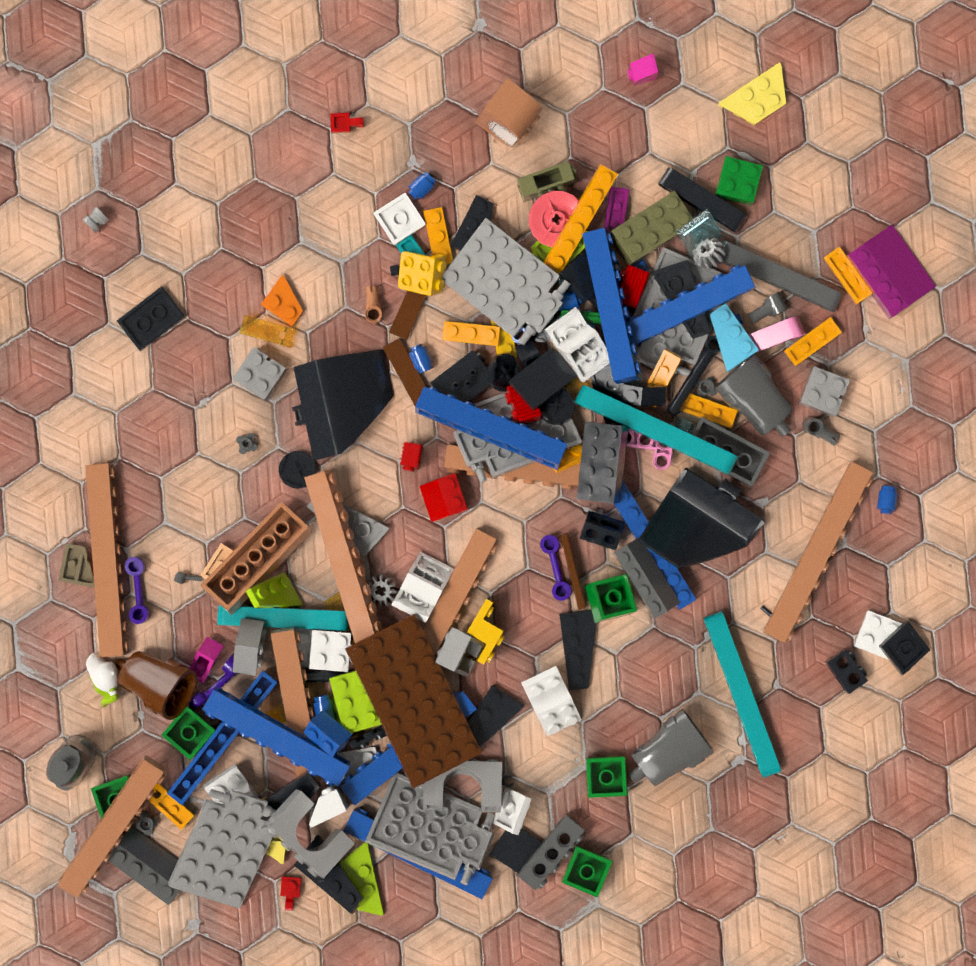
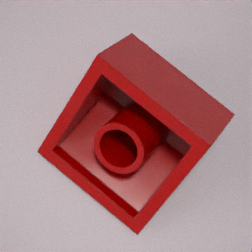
(443, 497)

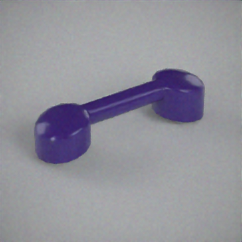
(550, 545)
(135, 567)
(201, 698)

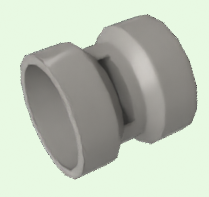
(95, 219)

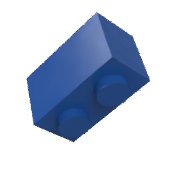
(327, 733)

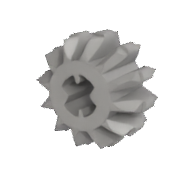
(709, 253)
(382, 584)

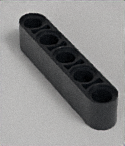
(702, 199)

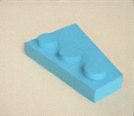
(732, 338)

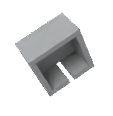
(259, 374)
(823, 391)
(249, 647)
(453, 652)

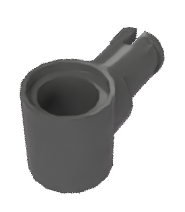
(771, 307)
(820, 430)

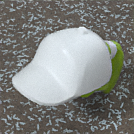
(104, 678)

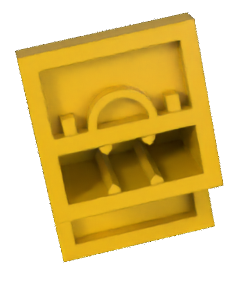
(486, 632)

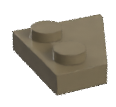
(76, 566)

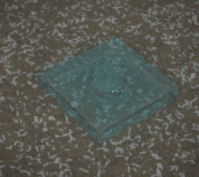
(698, 229)

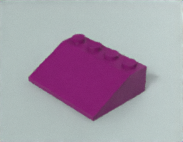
(891, 271)

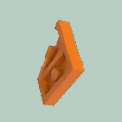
(283, 302)

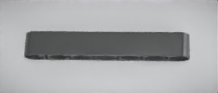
(782, 277)

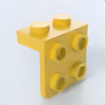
(422, 273)

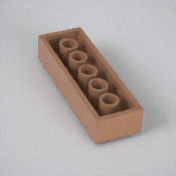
(256, 557)

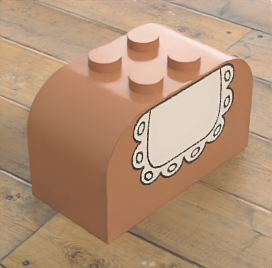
(509, 114)

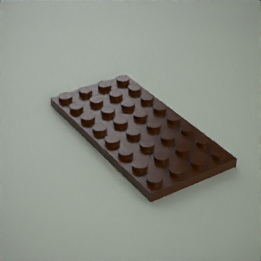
(413, 700)

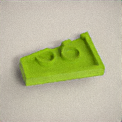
(274, 593)

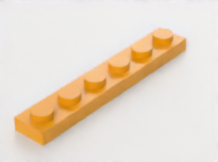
(580, 218)

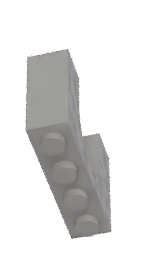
(487, 774)
(284, 825)

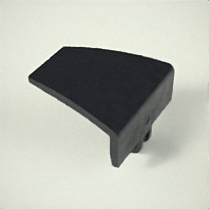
(341, 399)
(699, 522)

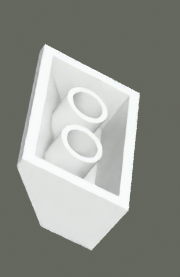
(329, 805)

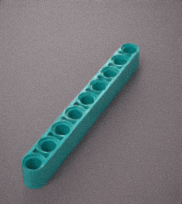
(656, 429)
(742, 694)

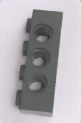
(527, 872)

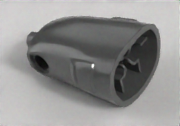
(756, 396)
(671, 750)
(71, 762)

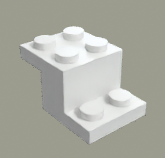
(578, 344)
(422, 586)
(324, 649)
(551, 701)
(230, 779)

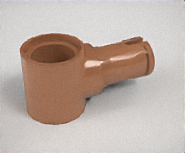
(373, 304)

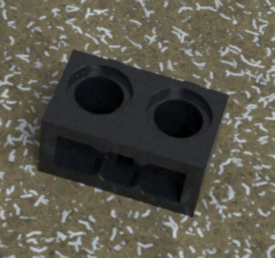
(602, 530)
(842, 674)

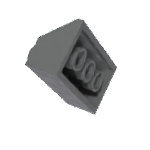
(646, 578)
(145, 864)

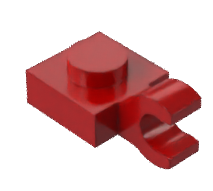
(342, 123)
(290, 888)

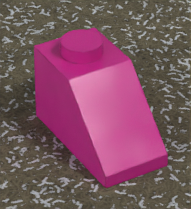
(643, 70)
(206, 658)

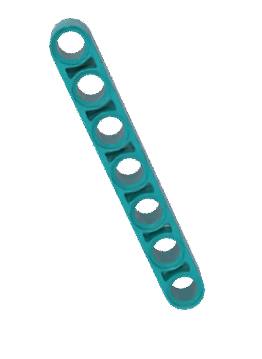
(286, 618)

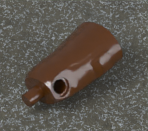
(160, 684)

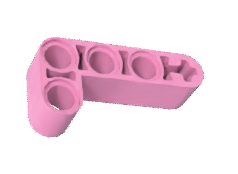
(778, 333)
(653, 445)

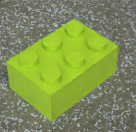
(352, 702)

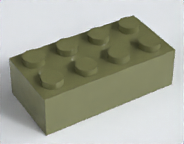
(650, 228)

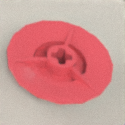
(543, 211)

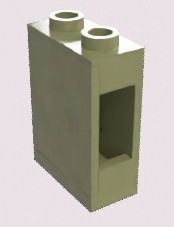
(550, 179)

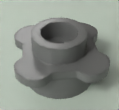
(709, 391)
(250, 447)
(151, 823)

